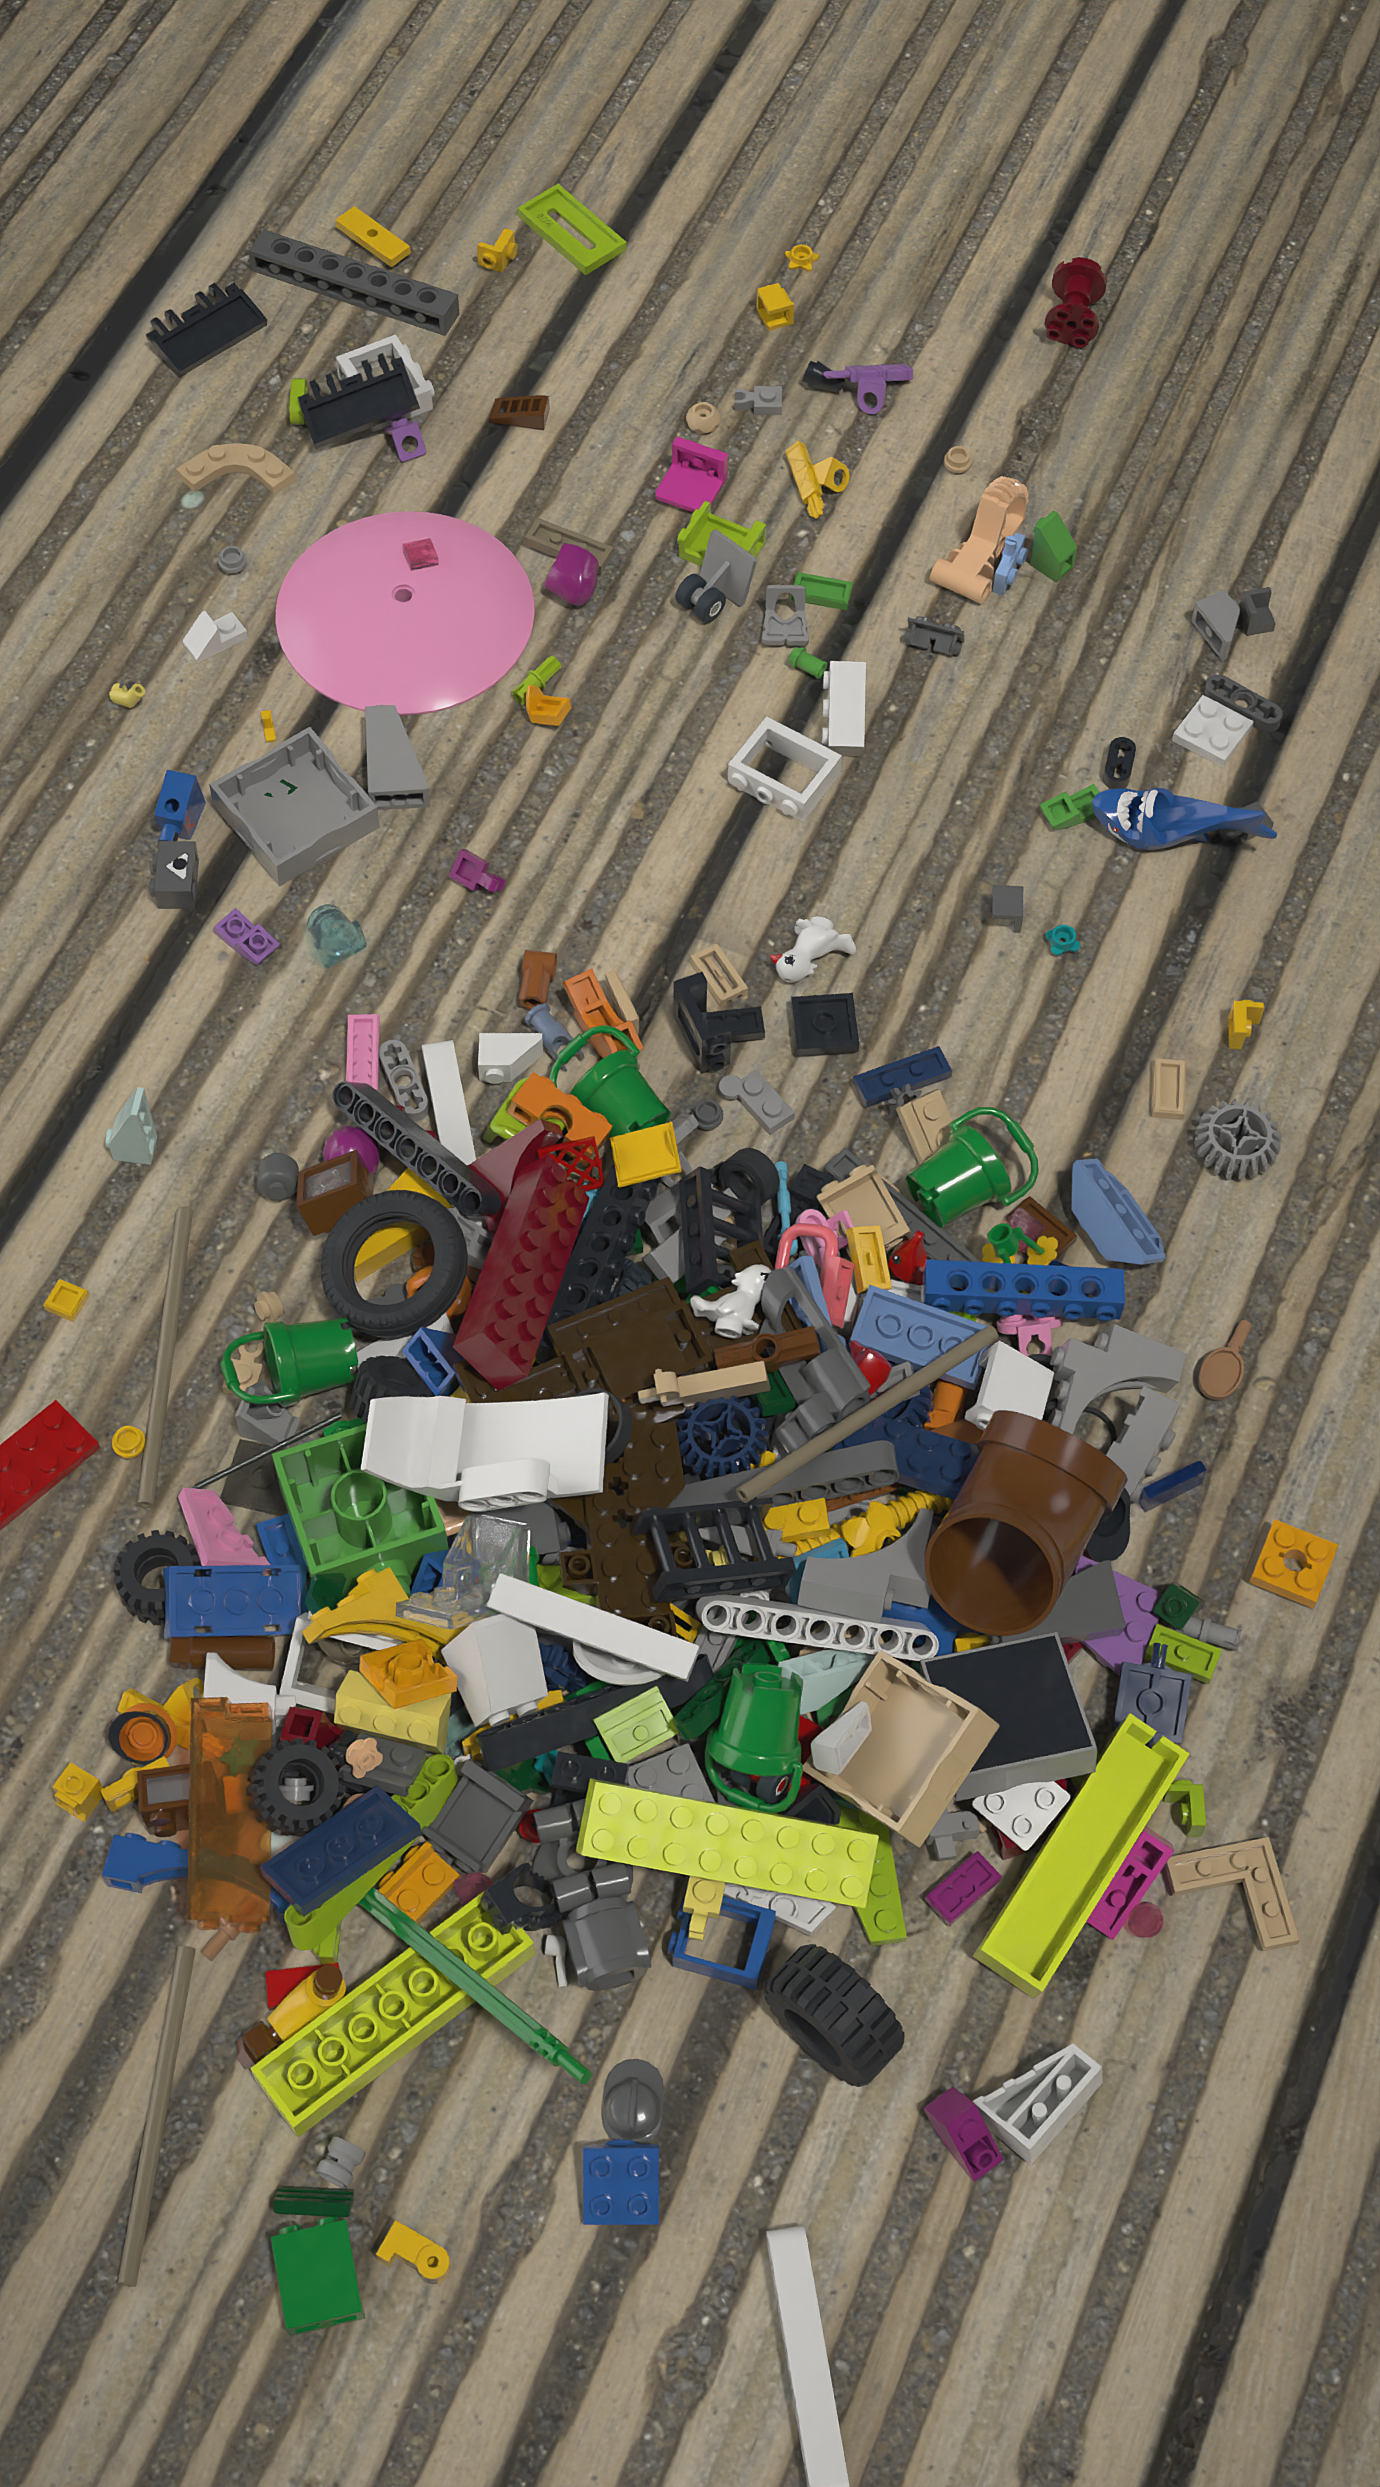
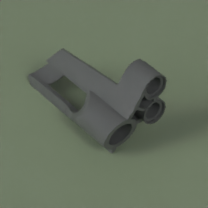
(825, 1387)

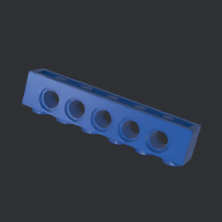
(1037, 1280)

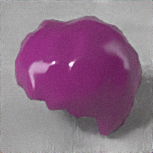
(350, 1139)

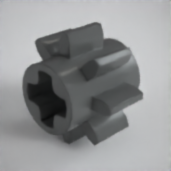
(898, 1098)

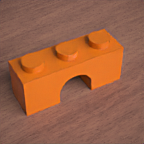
(542, 1100)

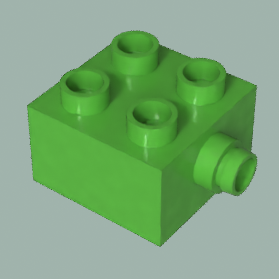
(351, 1517)

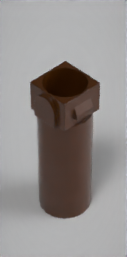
(238, 1652)

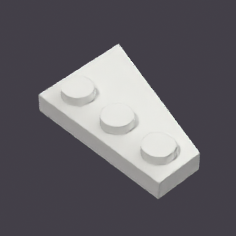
(792, 1910)

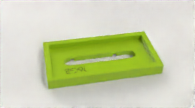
(558, 200)

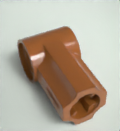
(537, 973)

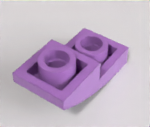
(245, 938)

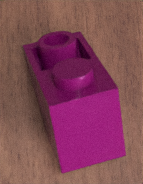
(964, 2133)

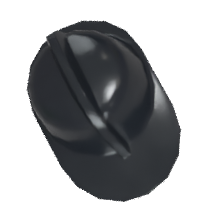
(1112, 1532)

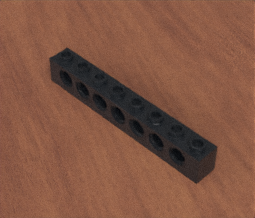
(599, 1252)

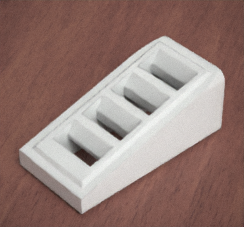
(841, 1740)

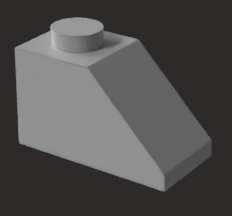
(1217, 621)

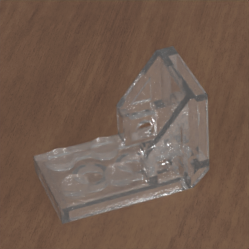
(470, 1571)

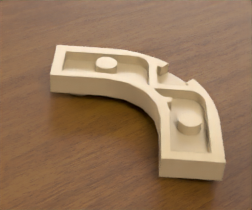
(236, 458)

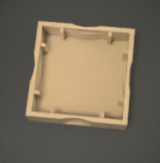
(916, 1751)

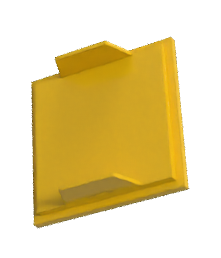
(645, 1154)

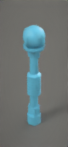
(783, 1201)

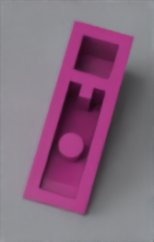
(1131, 1882)

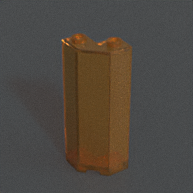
(224, 1836)

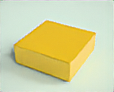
(66, 1300)

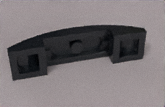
(802, 1197)

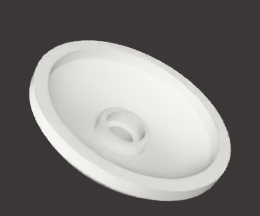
(612, 1668)

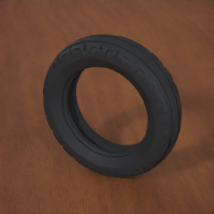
(352, 1232)

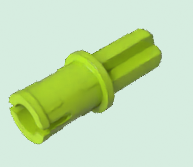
(537, 678)

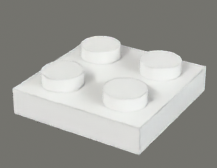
(1212, 731)

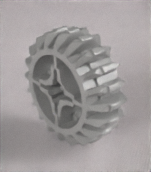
(1218, 1134)

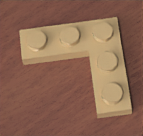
(1247, 1863)

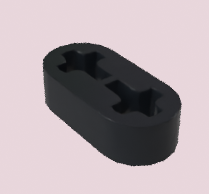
(1124, 764)

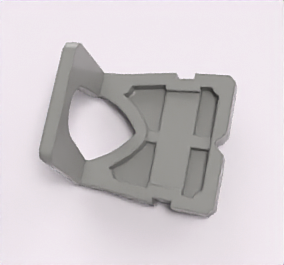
(789, 631)

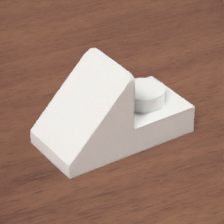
(212, 637)

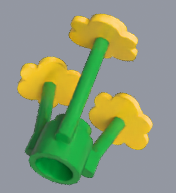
(1005, 1244)

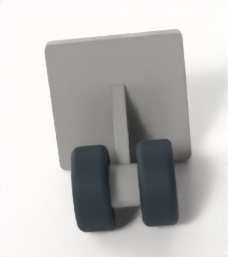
(724, 573)

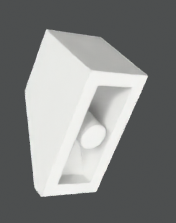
(507, 1055)

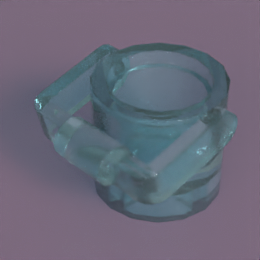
(334, 934)

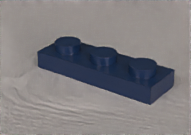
(915, 1070)

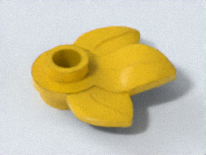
(869, 1532)

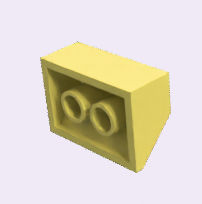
(366, 1711)

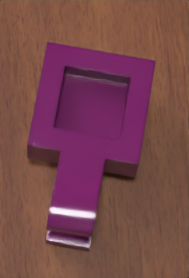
(472, 872)

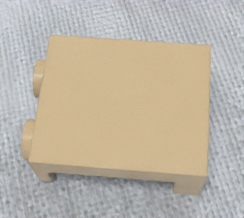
(867, 1204)

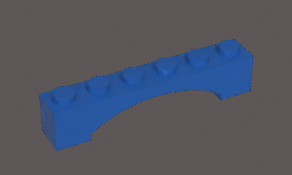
(138, 1863)

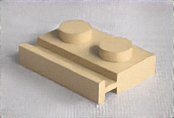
(926, 1123)

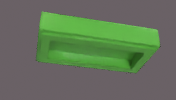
(825, 590)

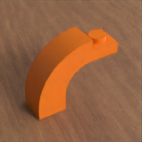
(594, 1010)

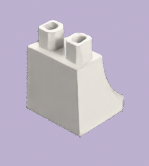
(225, 1682)

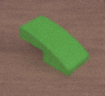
(1071, 810)

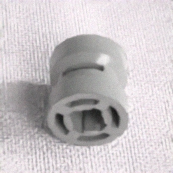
(340, 2162)

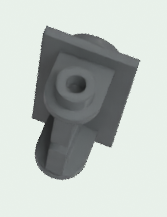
(945, 636)

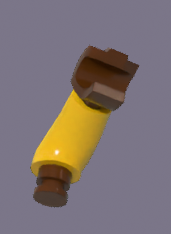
(295, 2012)

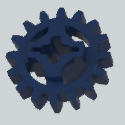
(561, 1669)

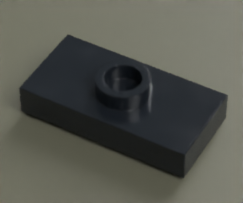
(743, 1022)

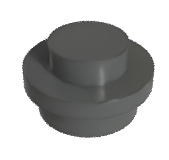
(708, 1114)

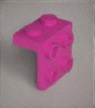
(694, 475)

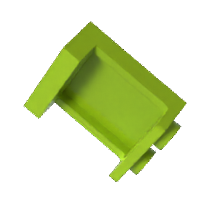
(695, 537)

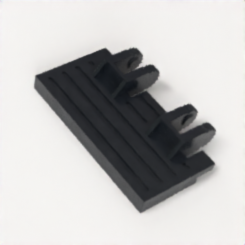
(206, 328)
(359, 402)

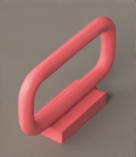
(835, 1271)

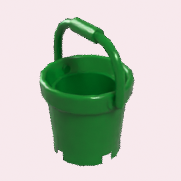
(615, 1086)
(968, 1171)
(300, 1359)
(758, 1733)

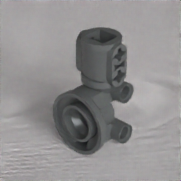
(596, 1918)

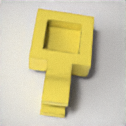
(703, 1901)

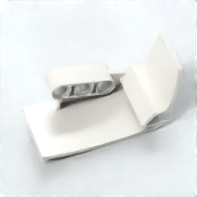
(488, 1451)

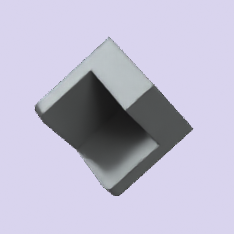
(1255, 611)
(1008, 904)

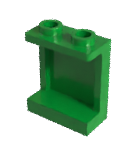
(317, 2276)

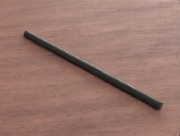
(268, 1451)

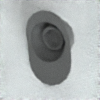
(633, 2101)

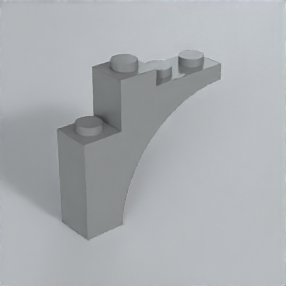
(1114, 1363)
(870, 1582)

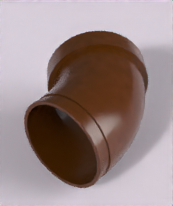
(1019, 1524)

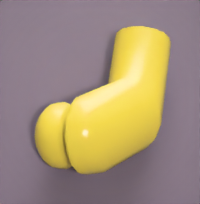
(126, 697)

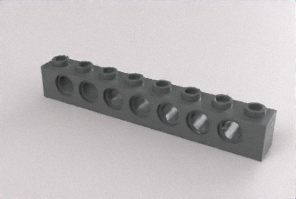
(354, 282)

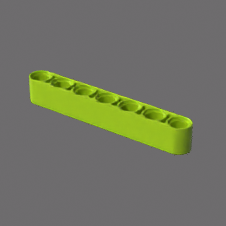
(423, 1803)

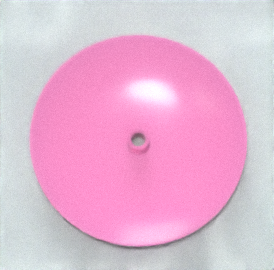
(402, 637)

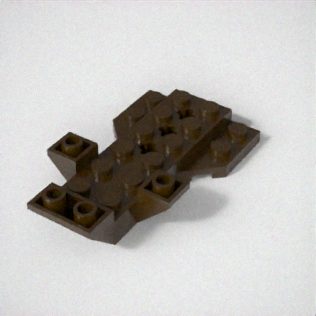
(619, 1565)

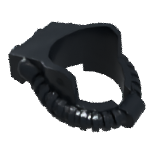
(509, 1911)

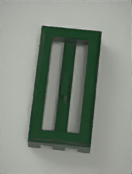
(314, 2201)

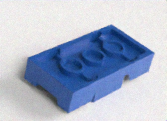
(233, 1600)

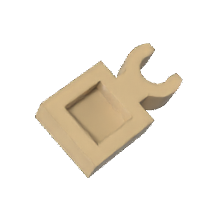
(248, 1367)

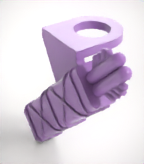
(872, 379)

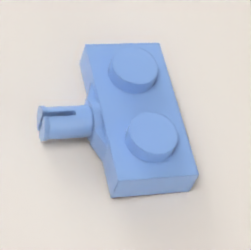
(1013, 554)

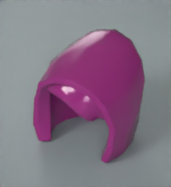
(573, 575)

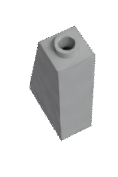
(392, 765)

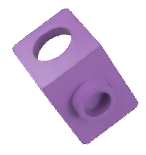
(399, 430)

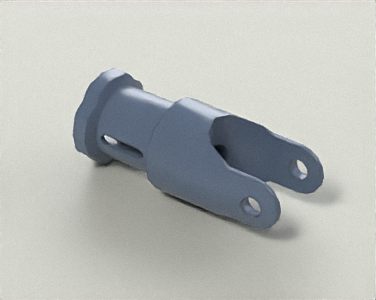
(553, 1033)

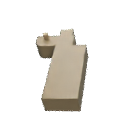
(725, 1382)

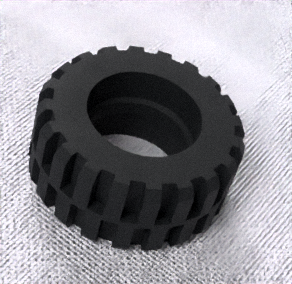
(834, 2015)

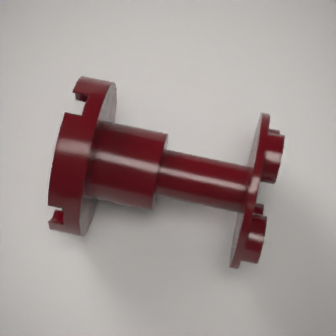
(1078, 286)

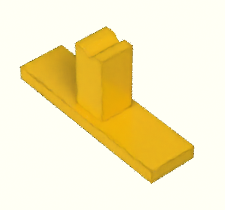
(268, 726)

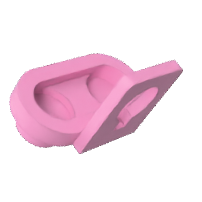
(816, 1246)
(1028, 1325)

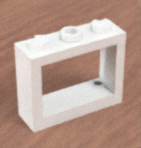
(350, 364)
(796, 747)
(313, 1695)

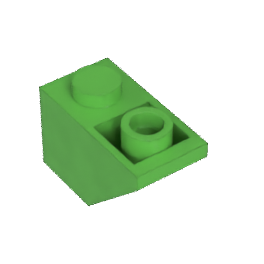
(1052, 547)

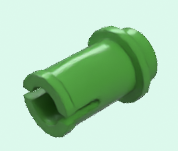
(801, 659)

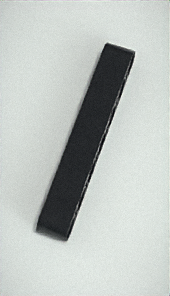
(417, 1149)
(574, 1718)

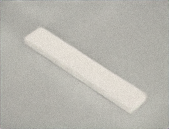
(593, 1627)

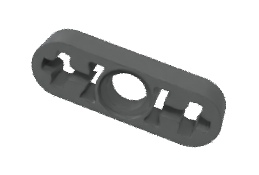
(1240, 692)

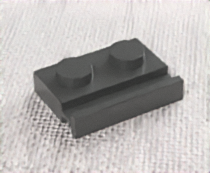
(396, 1771)

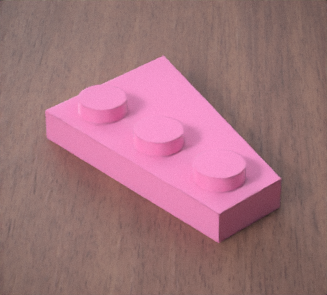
(213, 1531)

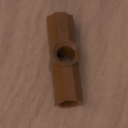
(789, 1347)

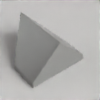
(265, 1421)

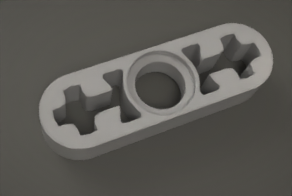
(404, 1068)

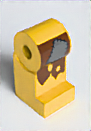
(415, 2251)

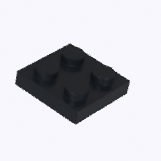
(824, 1024)

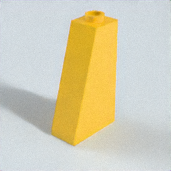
(395, 1238)

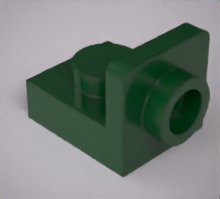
(1178, 1605)

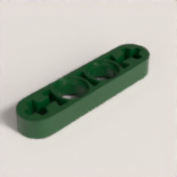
(711, 1698)

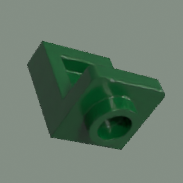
(325, 1591)
(525, 1777)

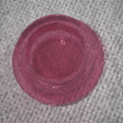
(1145, 1920)

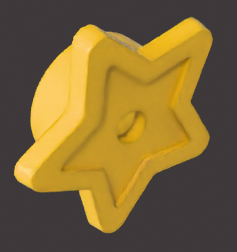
(801, 257)

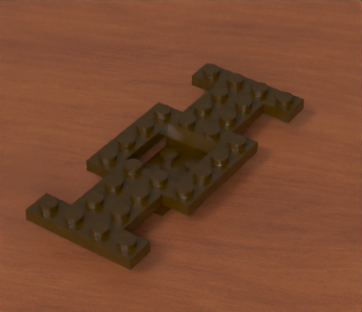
(623, 1345)

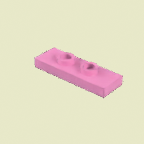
(363, 1049)

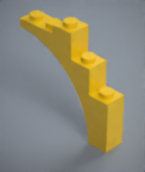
(373, 1611)

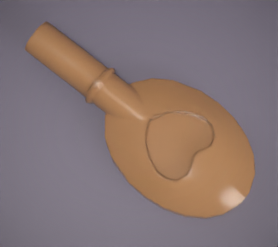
(1224, 1367)

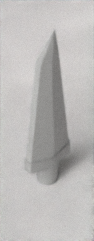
(746, 1542)

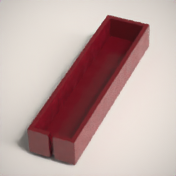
(522, 1273)

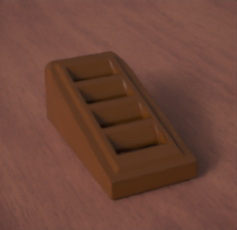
(535, 413)

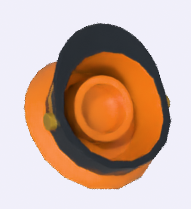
(143, 1734)

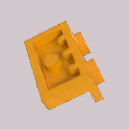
(419, 1882)

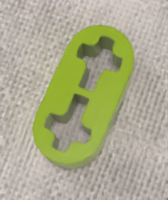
(298, 388)

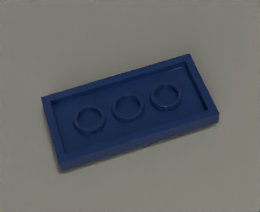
(922, 1456)
(340, 1850)

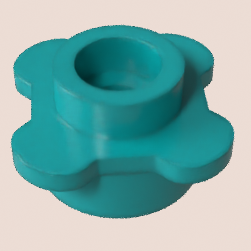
(1065, 933)

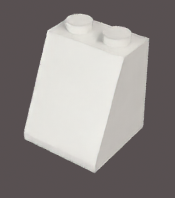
(497, 1669)

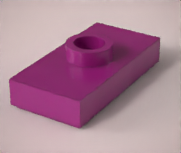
(963, 1888)

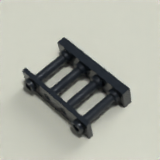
(700, 1224)
(706, 1578)

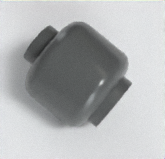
(277, 1176)

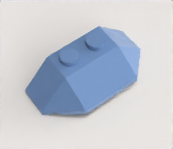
(1113, 1216)

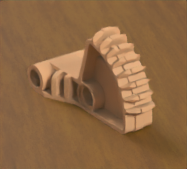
(970, 567)

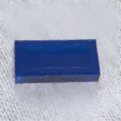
(1172, 1486)

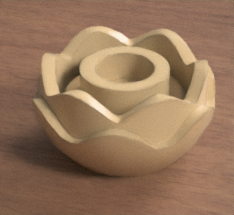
(703, 418)

